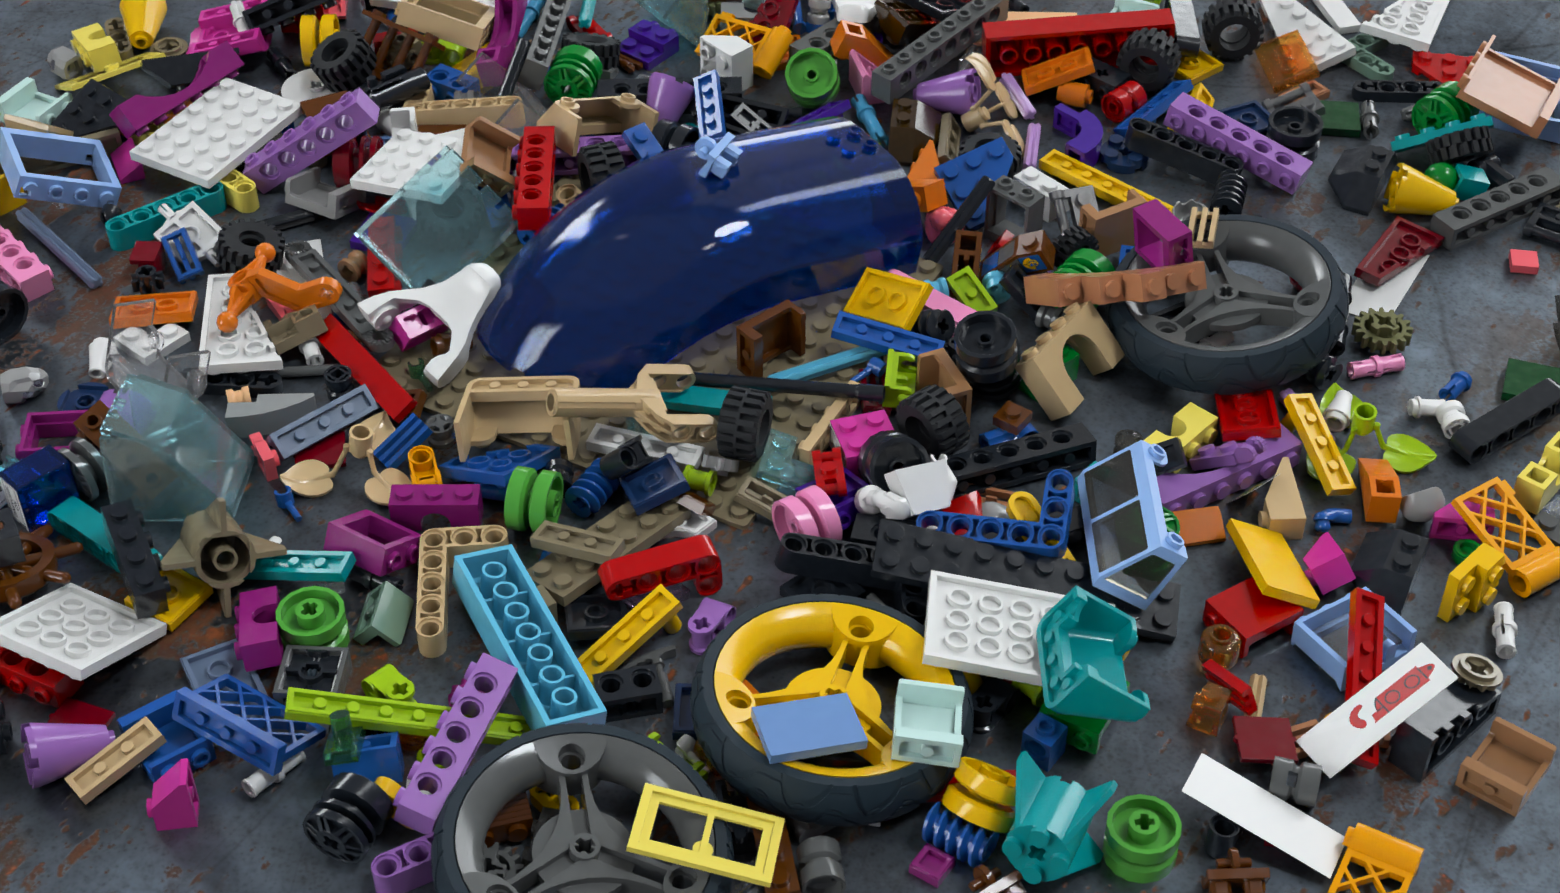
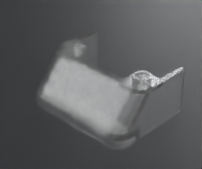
(486, 79)
(137, 348)

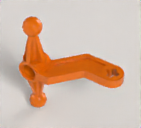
(255, 282)

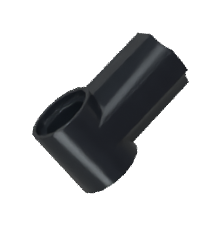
(1492, 167)
(1221, 836)

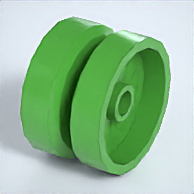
(811, 64)
(532, 498)
(313, 618)
(1141, 838)

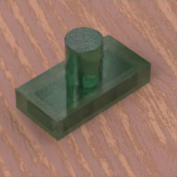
(344, 741)

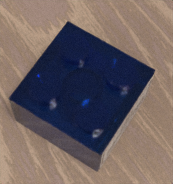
(37, 486)

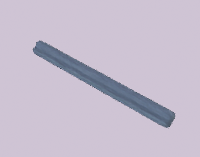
(59, 248)

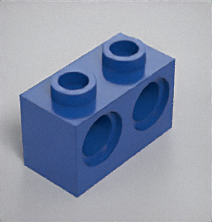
(444, 82)

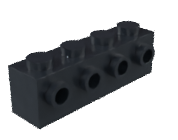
(278, 12)
(134, 558)

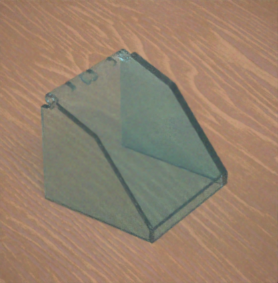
(437, 223)
(170, 452)

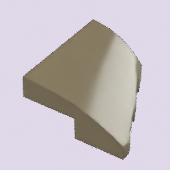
(295, 328)

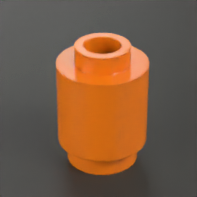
(1075, 94)

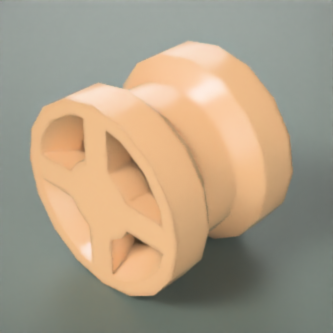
(241, 395)

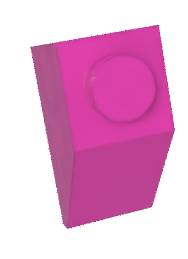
(1449, 524)
(1327, 565)
(174, 799)

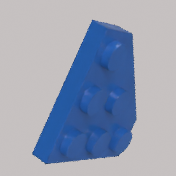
(967, 169)
(498, 464)

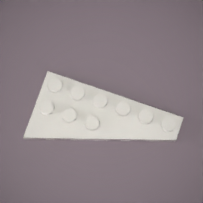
(1408, 23)

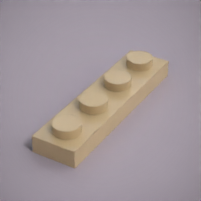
(820, 432)

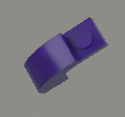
(1085, 131)

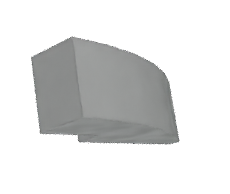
(268, 413)

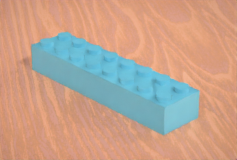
(523, 633)

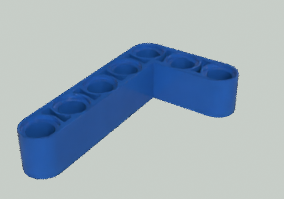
(1010, 529)

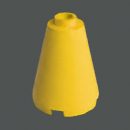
(142, 20)
(1416, 193)

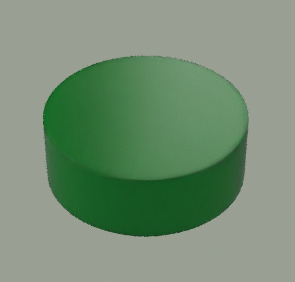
(1463, 549)

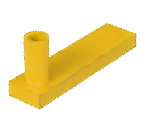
(1320, 446)
(632, 631)

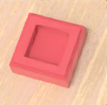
(1523, 261)

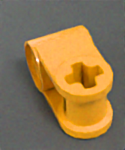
(423, 466)

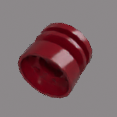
(350, 158)

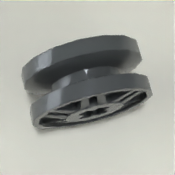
(86, 468)

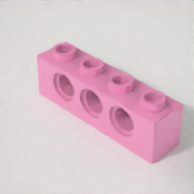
(22, 268)

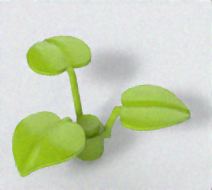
(1402, 451)

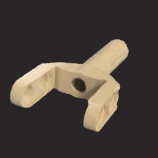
(640, 401)

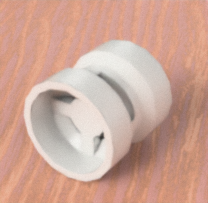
(1451, 417)

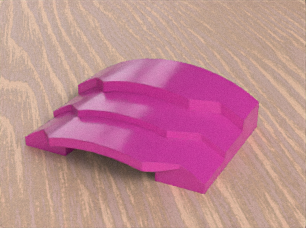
(217, 27)

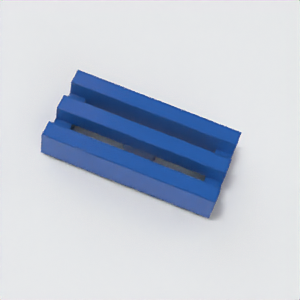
(191, 273)
(399, 439)

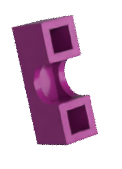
(457, 502)
(257, 630)

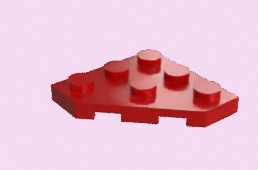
(1439, 66)

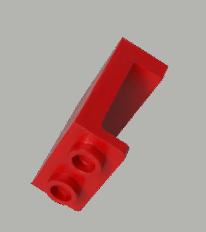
(1250, 613)

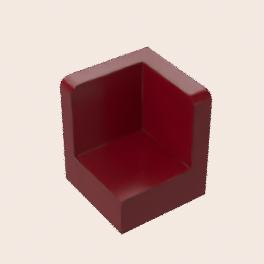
(148, 253)

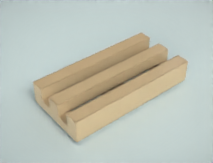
(1204, 215)

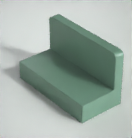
(384, 614)

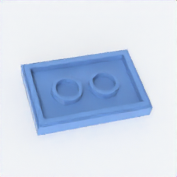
(808, 728)

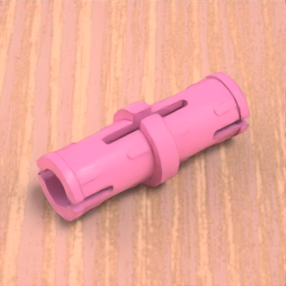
(1375, 366)

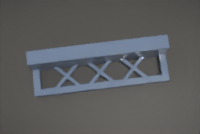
(322, 422)

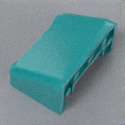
(1083, 661)

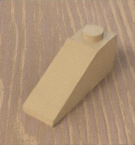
(1283, 505)

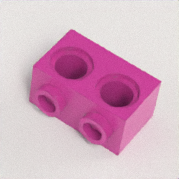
(416, 327)

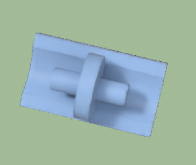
(718, 156)

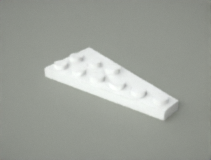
(1322, 41)
(240, 350)

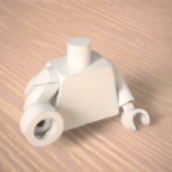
(911, 491)

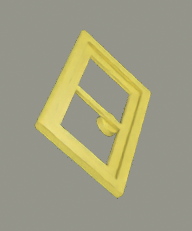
(110, 71)
(701, 854)

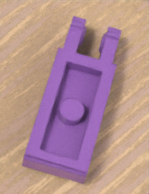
(1228, 453)

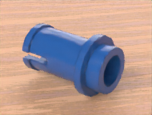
(1458, 383)

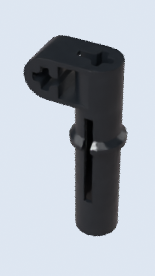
(396, 91)

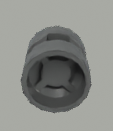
(1306, 783)
(820, 865)

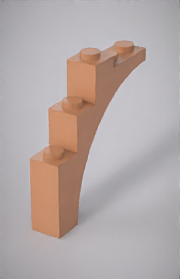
(1114, 286)

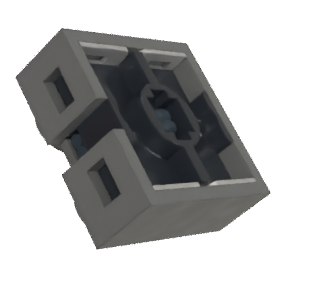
(312, 669)

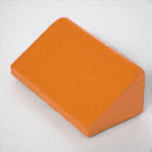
(1201, 526)

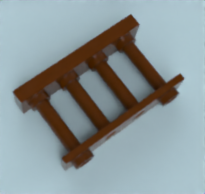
(380, 18)

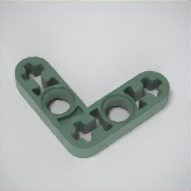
(1365, 61)

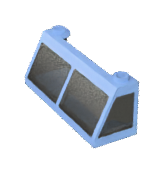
(1127, 527)

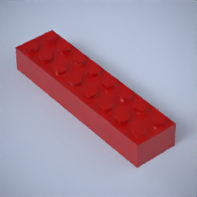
(1027, 42)

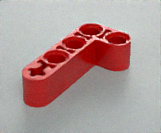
(665, 565)

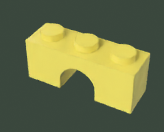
(95, 47)
(1194, 428)
(1540, 481)

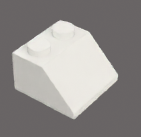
(1043, 184)

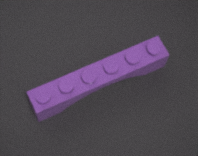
(1197, 490)

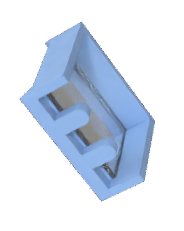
(1325, 637)

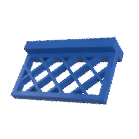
(242, 734)

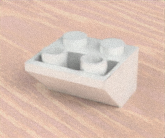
(729, 57)

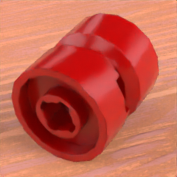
(1123, 101)

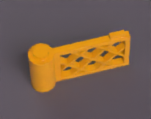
(766, 52)
(1530, 571)
(1379, 854)

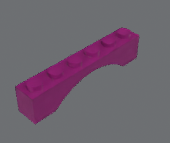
(506, 30)
(142, 111)

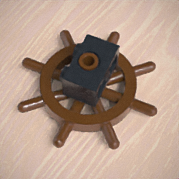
(22, 552)

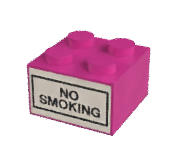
(853, 431)

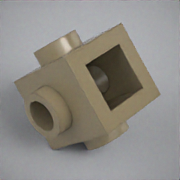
(395, 47)

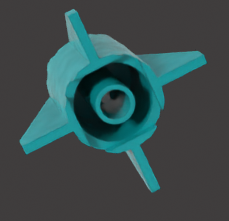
(1052, 824)

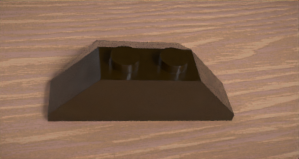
(902, 21)
(911, 129)

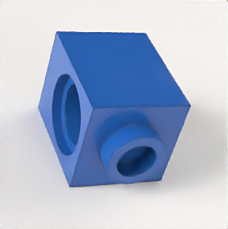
(1044, 740)

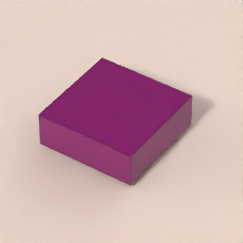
(932, 865)

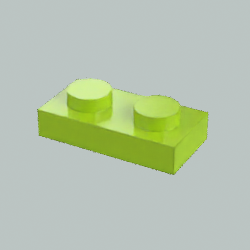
(970, 290)

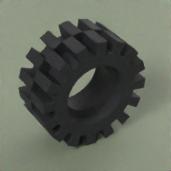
(1072, 241)

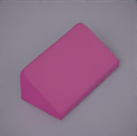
(125, 167)

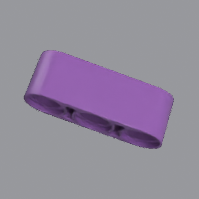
(404, 866)

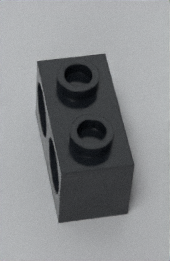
(629, 692)

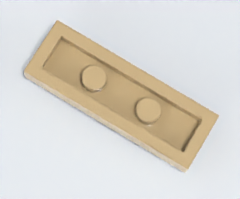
(115, 760)

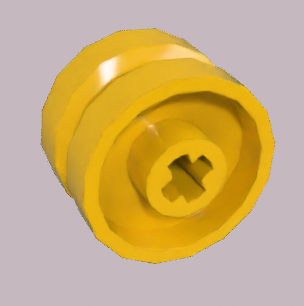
(314, 33)
(982, 795)

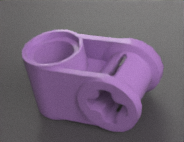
(708, 622)

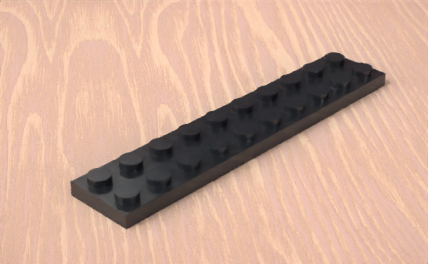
(910, 553)

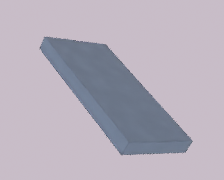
(216, 661)

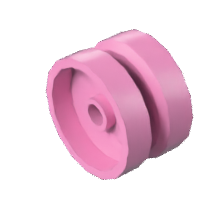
(808, 514)

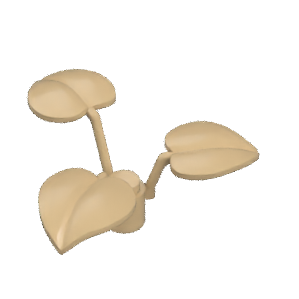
(979, 116)
(312, 477)

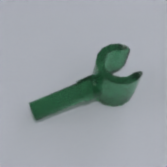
(416, 372)

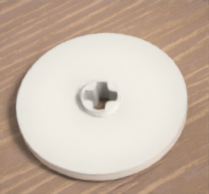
(304, 86)

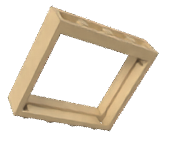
(456, 21)

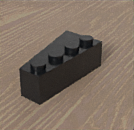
(1440, 728)

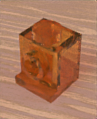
(1210, 709)

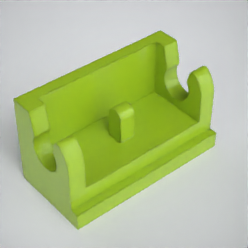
(899, 378)

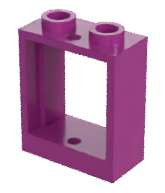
(1156, 222)
(45, 425)
(374, 540)

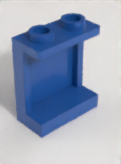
(180, 743)

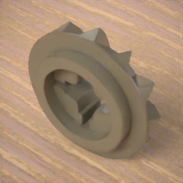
(177, 45)
(1471, 666)

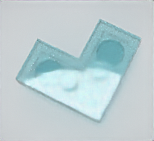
(777, 462)

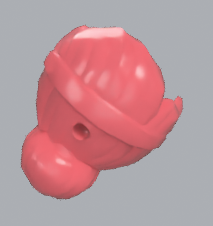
(936, 221)

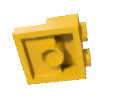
(1472, 582)

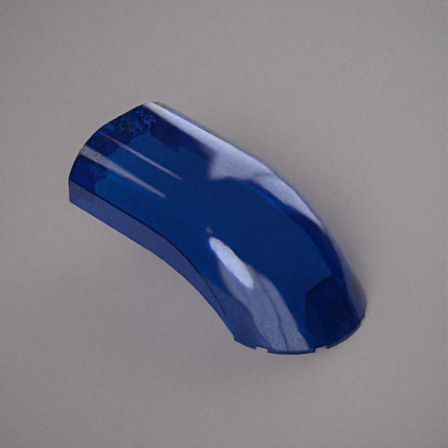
(673, 256)

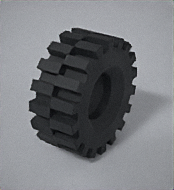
(604, 47)
(1460, 145)
(239, 240)

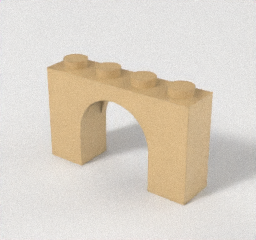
(1044, 367)

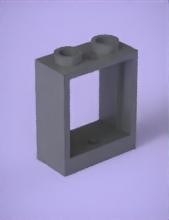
(1026, 197)

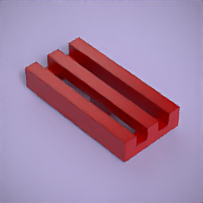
(1242, 693)

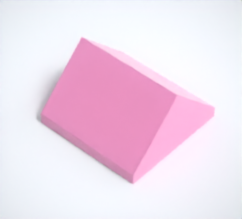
(861, 76)

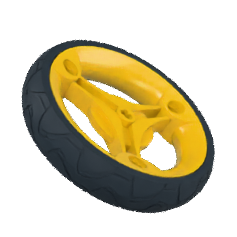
(854, 634)

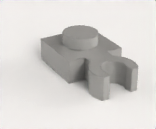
(720, 464)

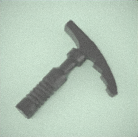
(657, 657)

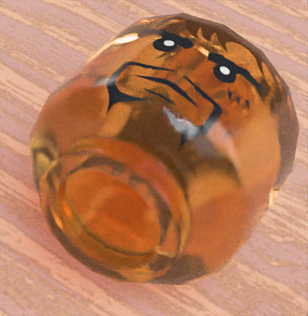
(1220, 644)

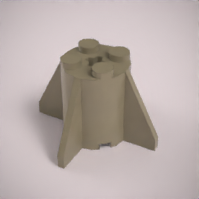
(218, 550)

